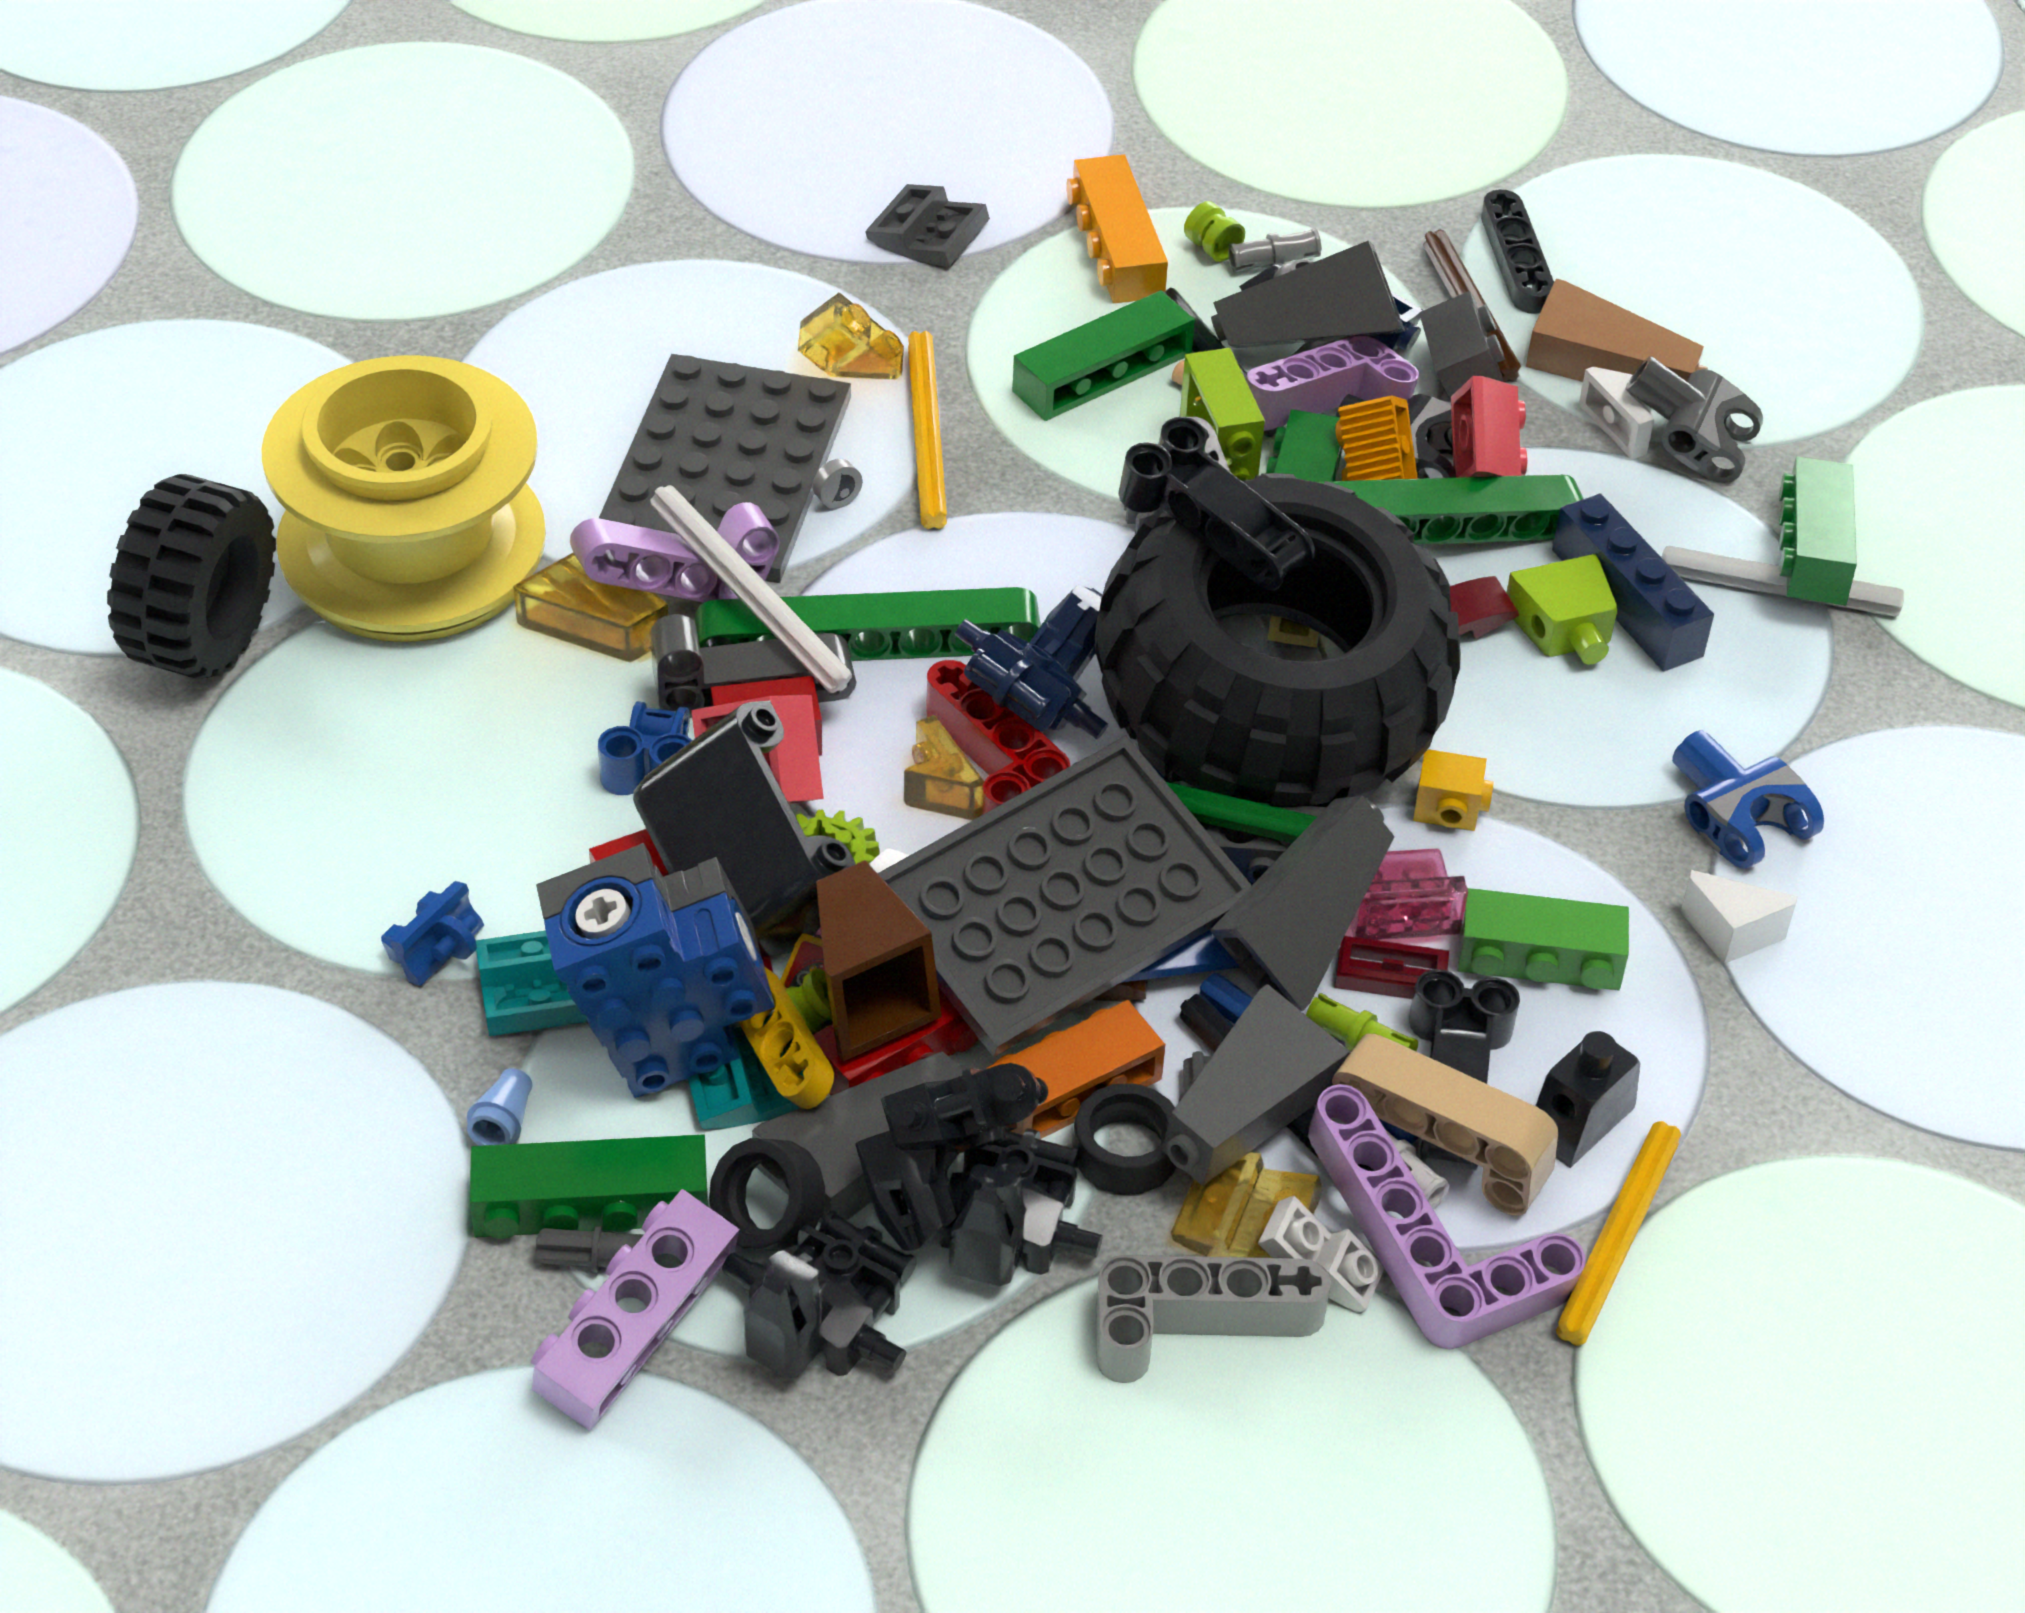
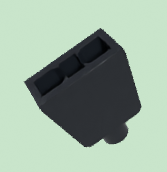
(1600, 1084)

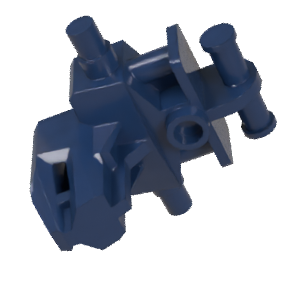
(1041, 675)

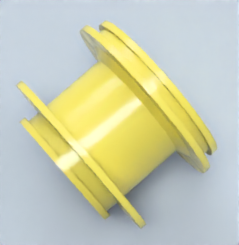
(405, 496)

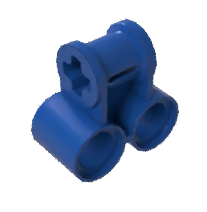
(633, 751)

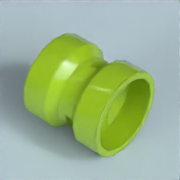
(1213, 230)

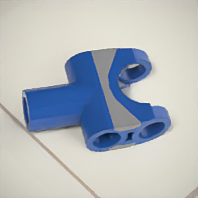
(1739, 799)

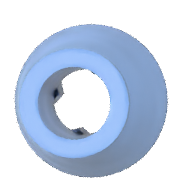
(500, 1111)

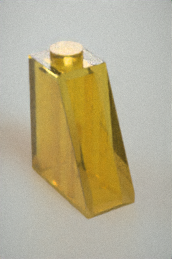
(588, 613)

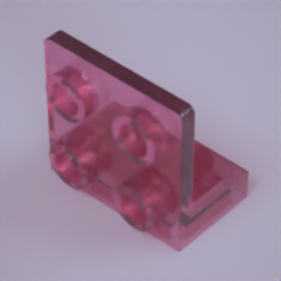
(1411, 898)

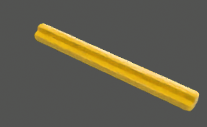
(1618, 1234)

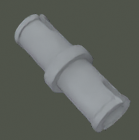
(1274, 250)

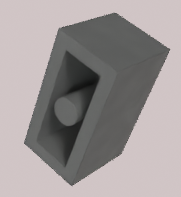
(1461, 341)

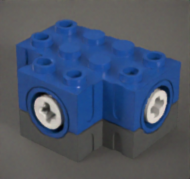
(656, 963)

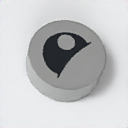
(837, 483)

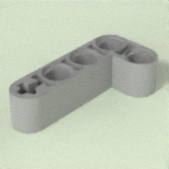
(1281, 1301)

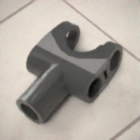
(1698, 416)

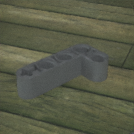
(688, 672)

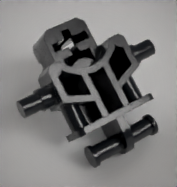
(925, 1136)
(1014, 1208)
(823, 1299)

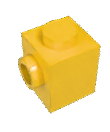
(1452, 790)

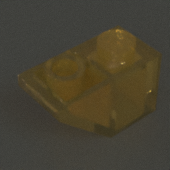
(849, 342)

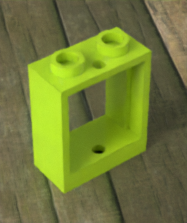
(1225, 405)

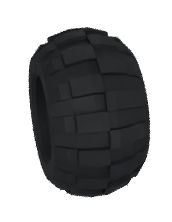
(1267, 723)

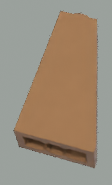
(1587, 331)

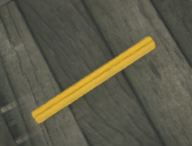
(927, 430)

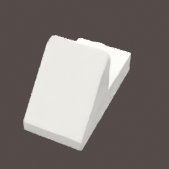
(1617, 410)

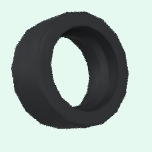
(1111, 1170)
(805, 1191)

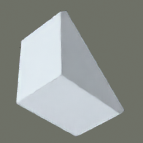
(1736, 915)

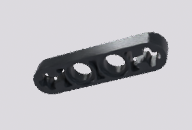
(1523, 250)

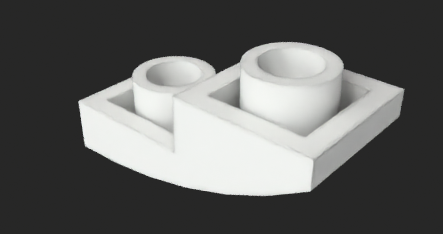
(1300, 1235)

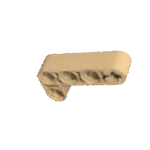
(1458, 1114)

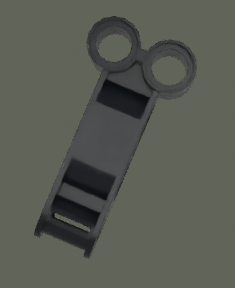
(1212, 504)
(1462, 1028)

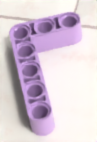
(1424, 1237)

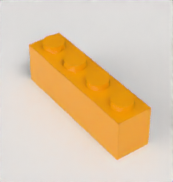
(1117, 228)

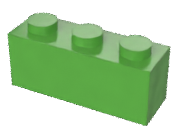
(1544, 939)

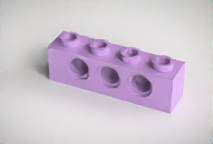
(588, 1385)

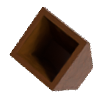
(874, 961)

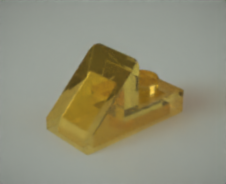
(941, 775)

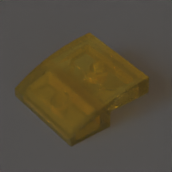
(1235, 1206)

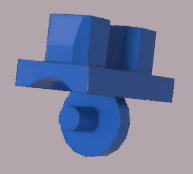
(440, 930)

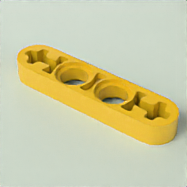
(803, 1053)

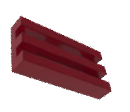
(1391, 975)

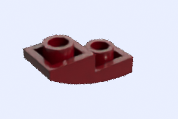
(1481, 605)

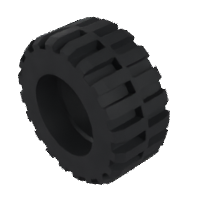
(191, 576)

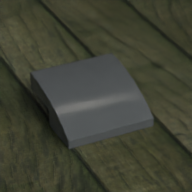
(927, 225)

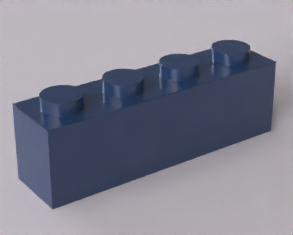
(1649, 595)

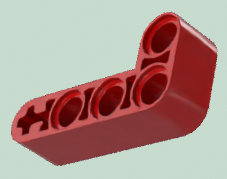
(992, 736)

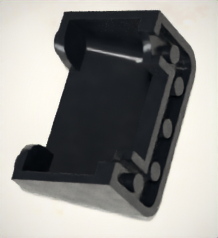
(727, 805)

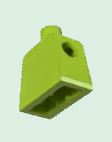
(1565, 607)

